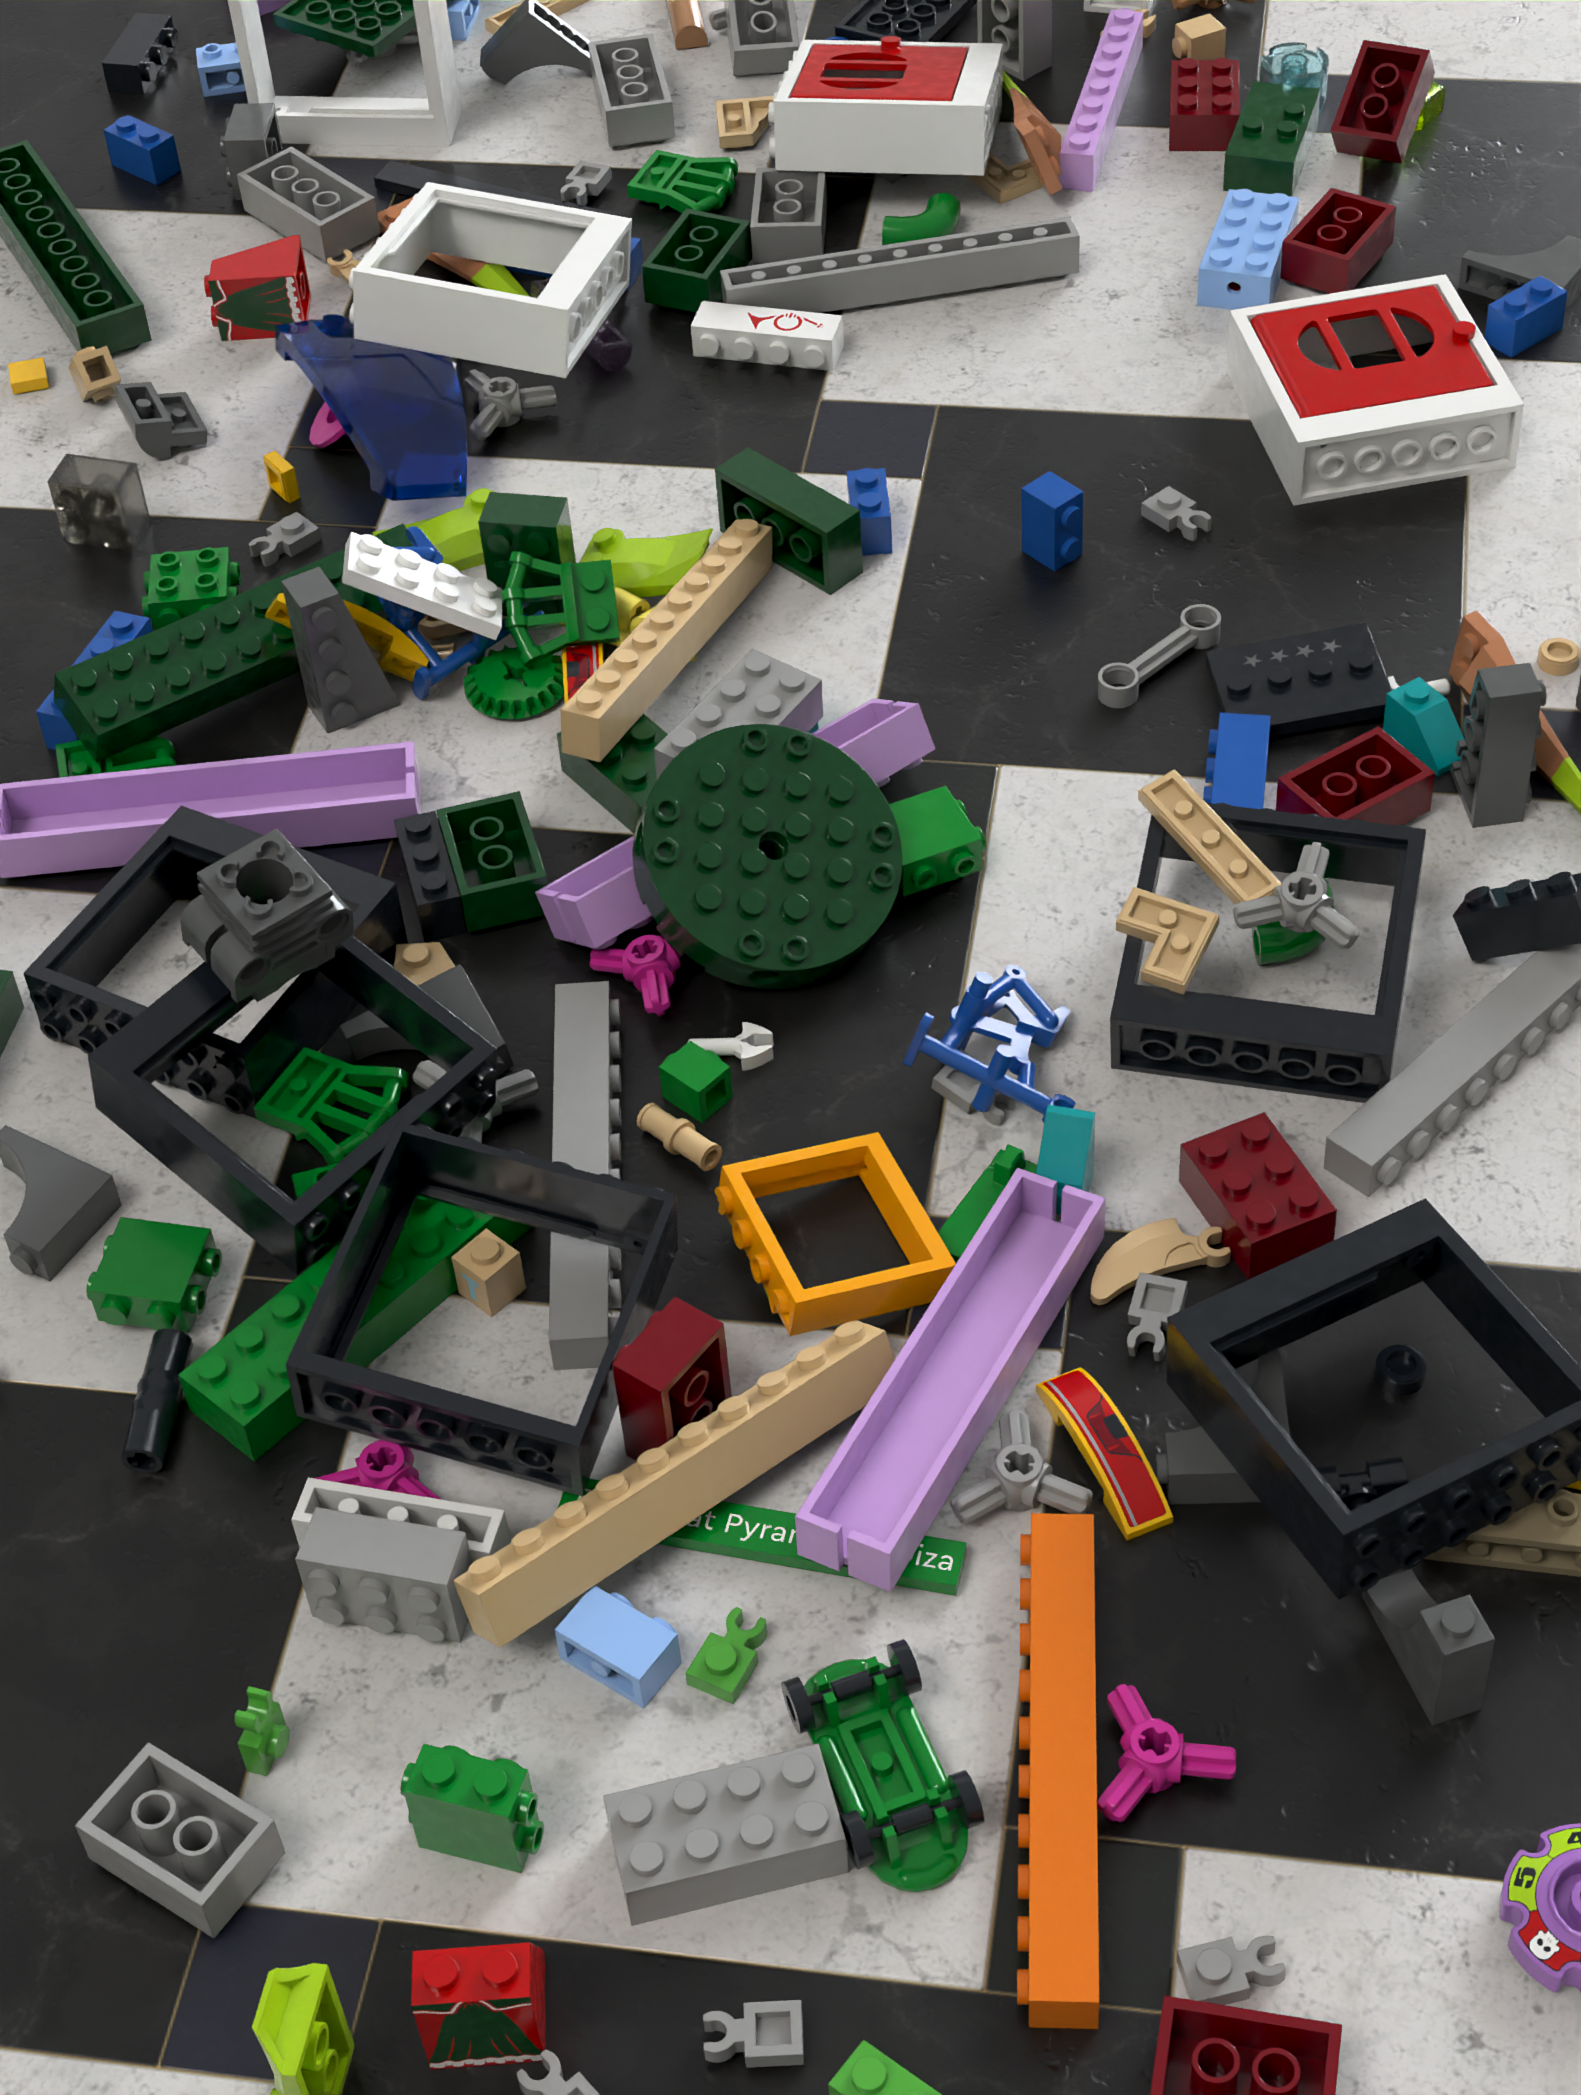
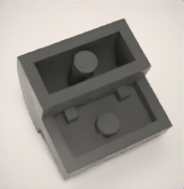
(160, 419)

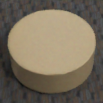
(1558, 656)

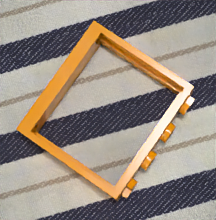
(850, 1298)

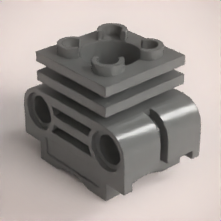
(264, 917)

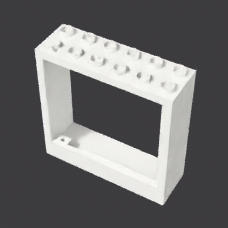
(359, 119)
(538, 335)

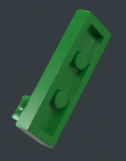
(979, 1200)

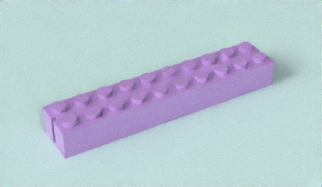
(111, 815)
(602, 896)
(949, 1381)

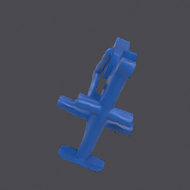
(408, 619)
(973, 1015)

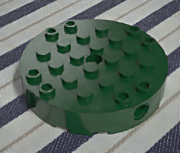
(809, 812)

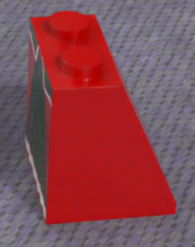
(259, 290)
(480, 2004)

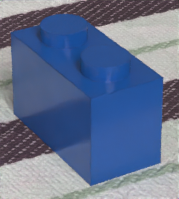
(142, 149)
(1525, 316)
(869, 494)
(1052, 521)

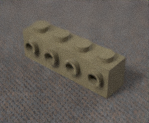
(1533, 1539)

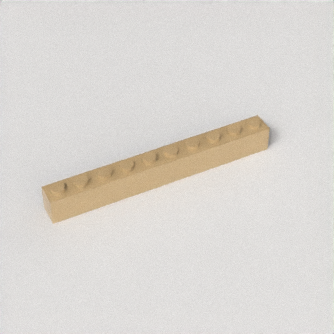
(665, 641)
(673, 1484)

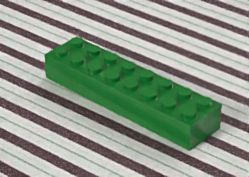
(243, 1379)

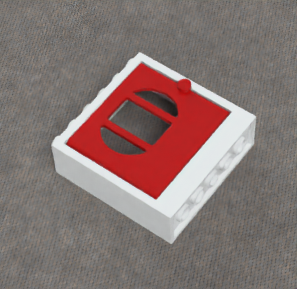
(928, 114)
(1376, 423)

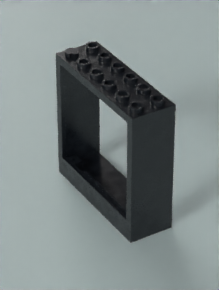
(199, 1005)
(1268, 1041)
(218, 1069)
(505, 1186)
(1323, 1287)

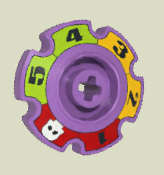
(1545, 1907)

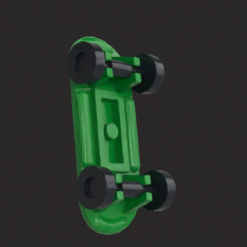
(892, 1790)

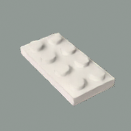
(422, 585)

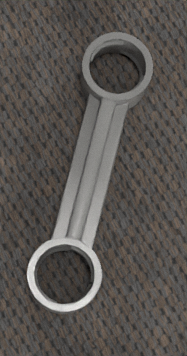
(1159, 656)

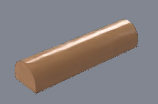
(687, 24)

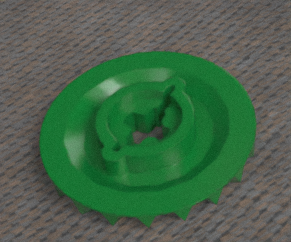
(497, 696)

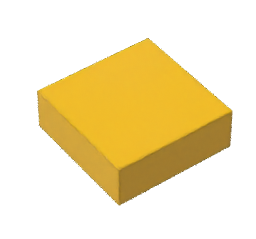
(28, 375)
(281, 476)

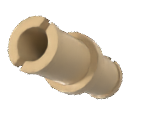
(679, 1136)

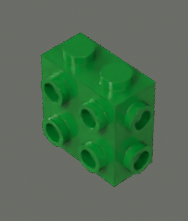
(188, 583)
(936, 840)
(154, 1274)
(472, 1807)

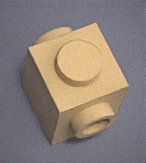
(94, 373)

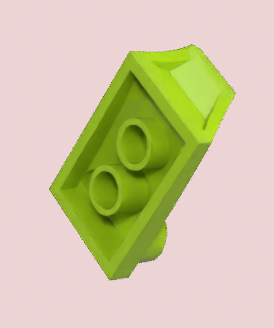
(457, 532)
(647, 564)
(304, 2031)

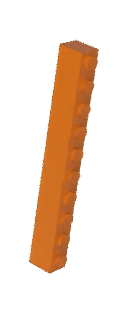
(1061, 1775)

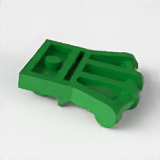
(678, 178)
(586, 598)
(152, 753)
(313, 1085)

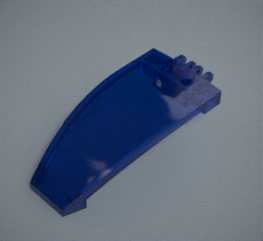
(391, 401)

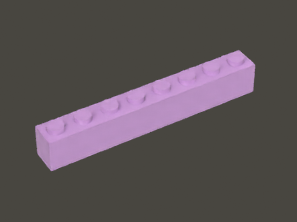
(1101, 100)

